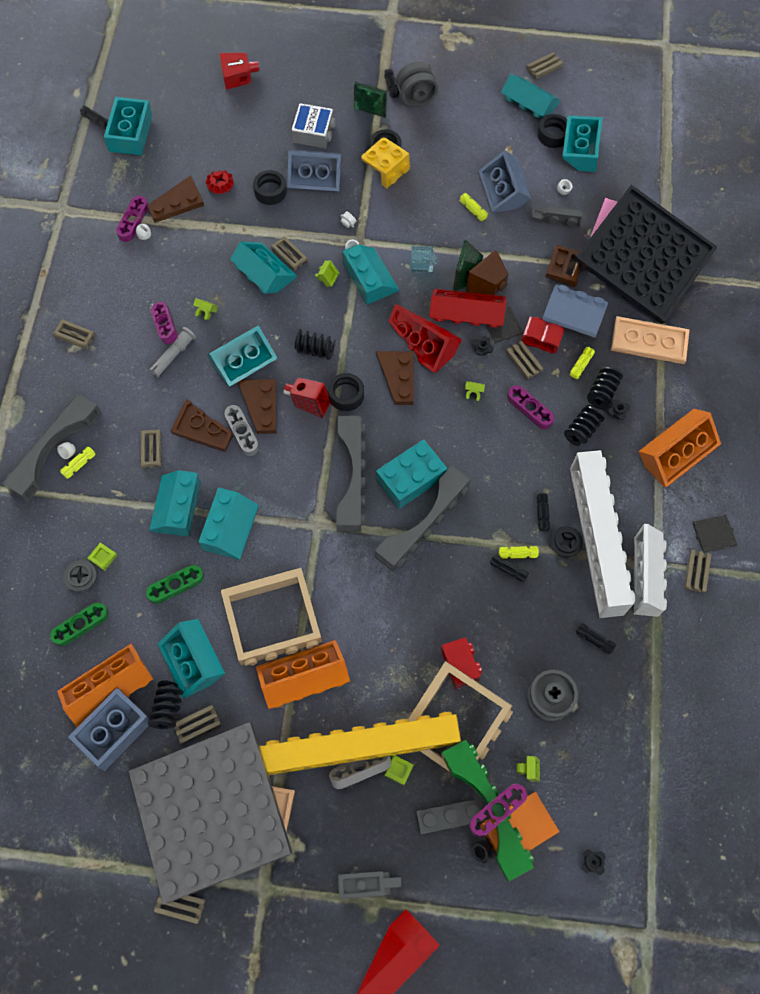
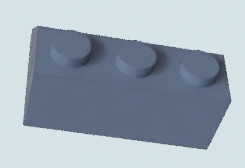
(314, 170)
(504, 183)
(575, 310)
(109, 729)

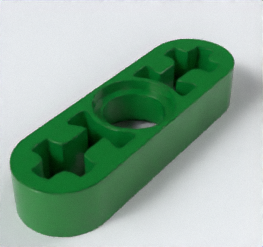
(173, 592)
(68, 637)

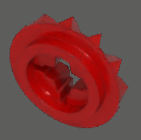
(221, 187)

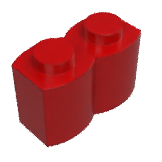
(542, 335)

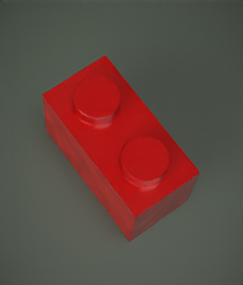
(460, 655)

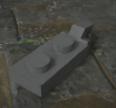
(557, 215)
(366, 884)

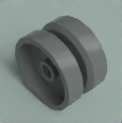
(417, 84)
(564, 693)

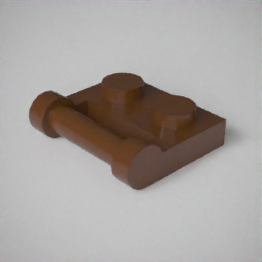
(559, 265)

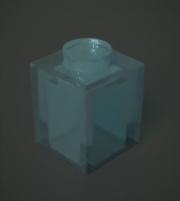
(422, 259)

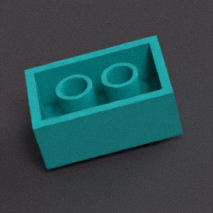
(128, 126)
(410, 474)

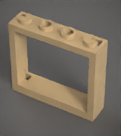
(261, 586)
(432, 690)

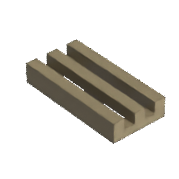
(542, 63)
(297, 263)
(87, 340)
(536, 365)
(151, 463)
(700, 556)
(183, 740)
(181, 906)

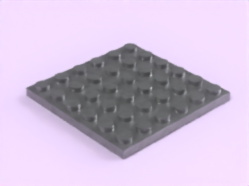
(209, 813)

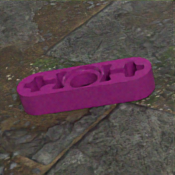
(132, 225)
(168, 326)
(544, 412)
(516, 804)

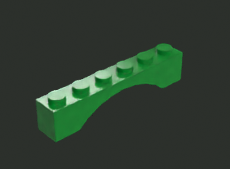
(510, 853)

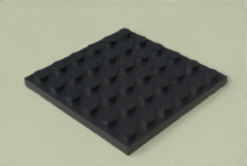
(646, 254)

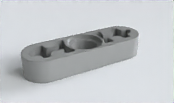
(240, 438)
(349, 779)

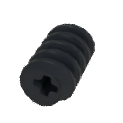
(314, 345)
(604, 387)
(584, 425)
(165, 705)

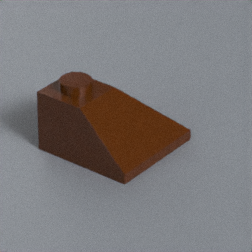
(488, 276)

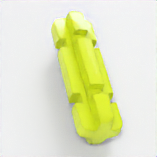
(473, 206)
(582, 363)
(77, 462)
(518, 552)

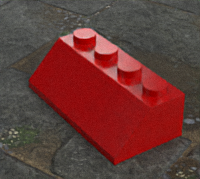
(467, 307)

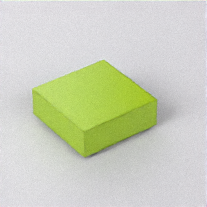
(102, 556)
(399, 770)

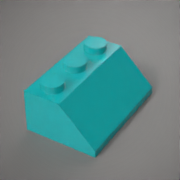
(529, 96)
(582, 142)
(262, 267)
(368, 273)
(242, 356)
(176, 503)
(228, 524)
(190, 657)

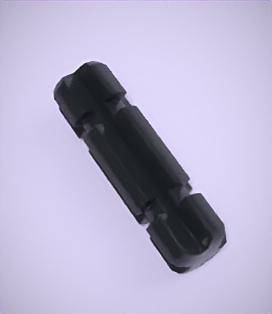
(391, 83)
(94, 116)
(543, 512)
(509, 568)
(596, 638)

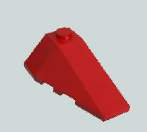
(427, 340)
(399, 956)

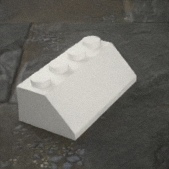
(649, 572)

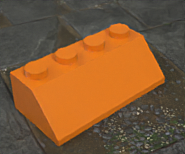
(680, 446)
(121, 671)
(302, 674)

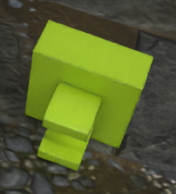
(327, 273)
(204, 306)
(474, 387)
(531, 769)

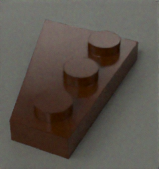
(176, 201)
(399, 374)
(261, 403)
(200, 428)

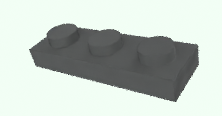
(448, 816)

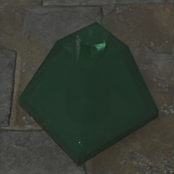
(370, 99)
(467, 260)

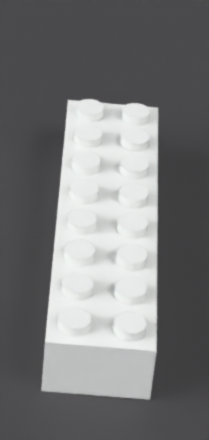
(601, 535)

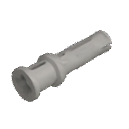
(169, 355)

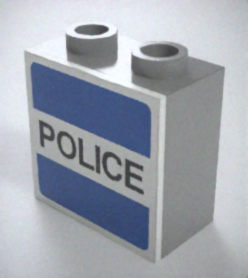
(313, 126)

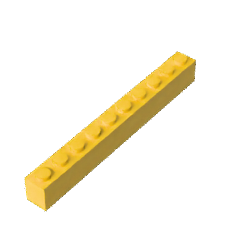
(361, 743)

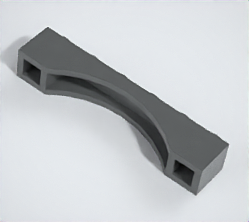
(26, 476)
(349, 509)
(397, 547)

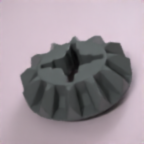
(74, 570)

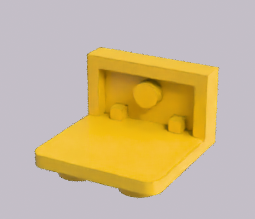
(388, 160)

